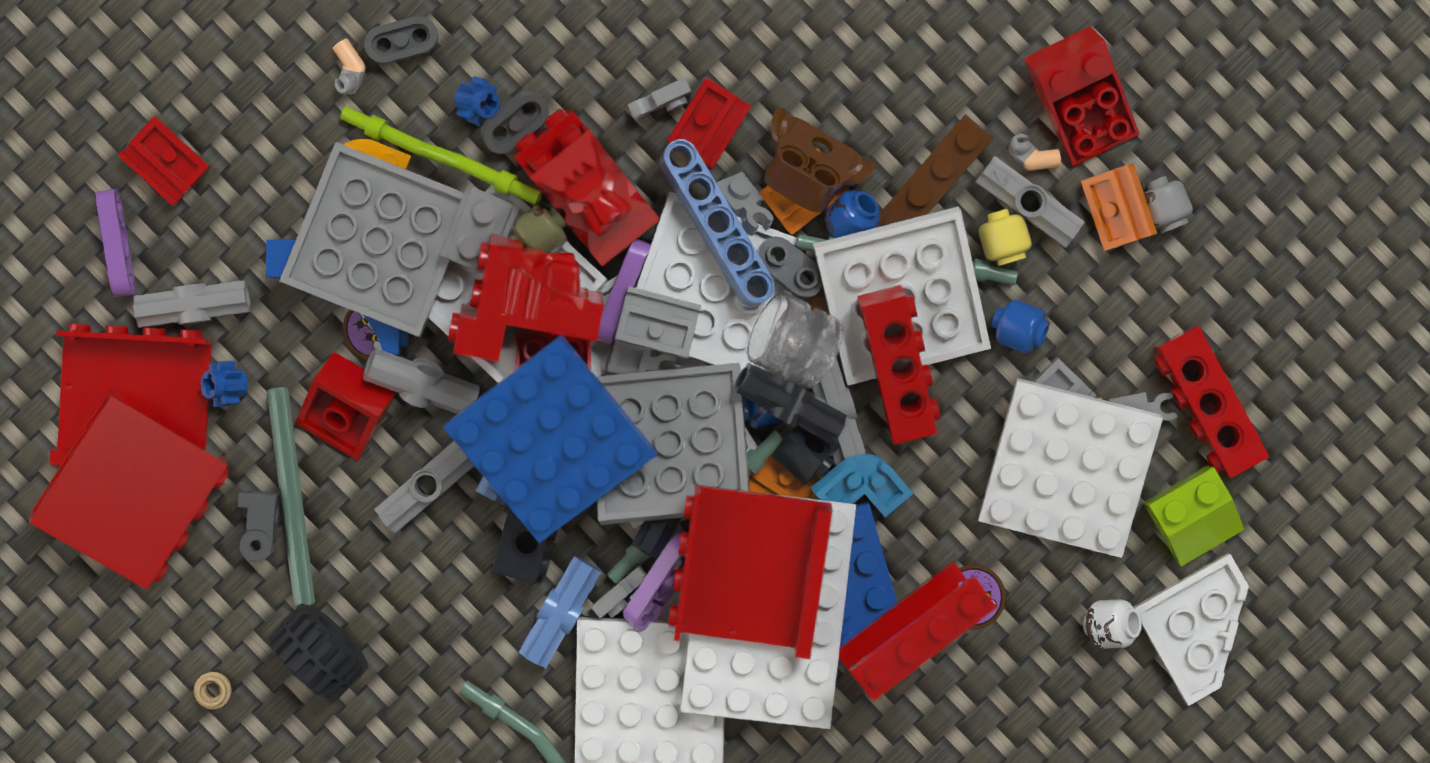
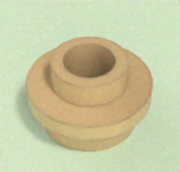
(202, 695)

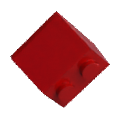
(344, 406)

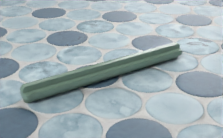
(290, 496)

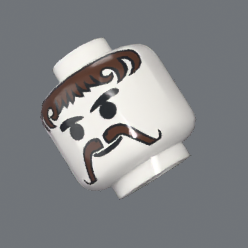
(1112, 623)

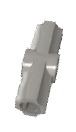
(1049, 217)
(192, 304)
(419, 381)
(833, 392)
(410, 501)

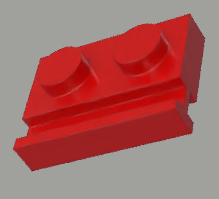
(710, 121)
(164, 161)

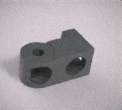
(261, 523)

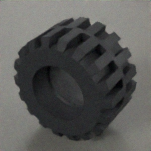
(318, 652)

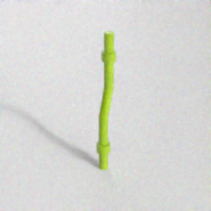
(502, 181)

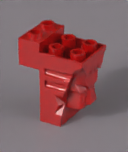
(584, 185)
(525, 291)

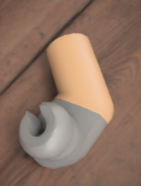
(352, 69)
(1030, 157)

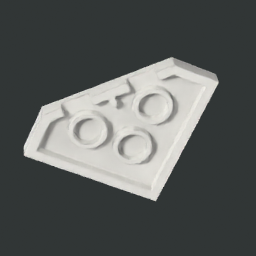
(1196, 625)

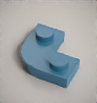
(861, 476)

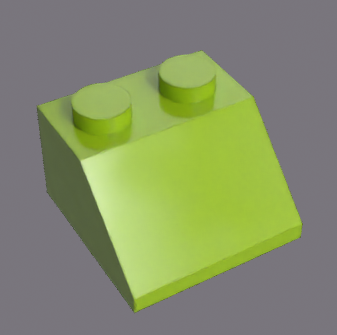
(1195, 515)

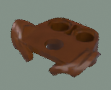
(804, 172)

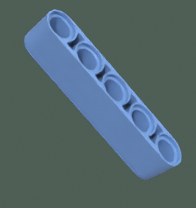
(716, 205)

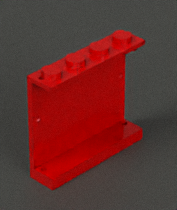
(149, 371)
(128, 492)
(751, 567)
(915, 629)

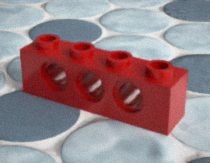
(879, 311)
(1246, 447)

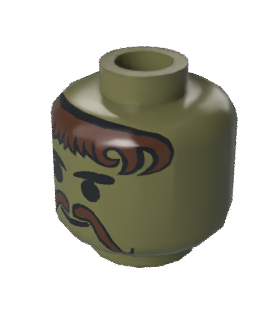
(540, 229)

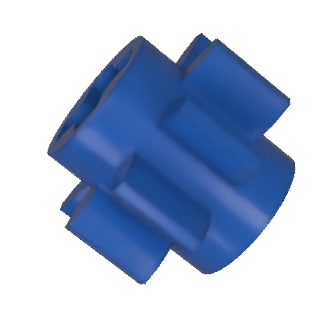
(476, 100)
(224, 383)

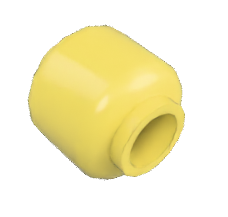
(1004, 237)

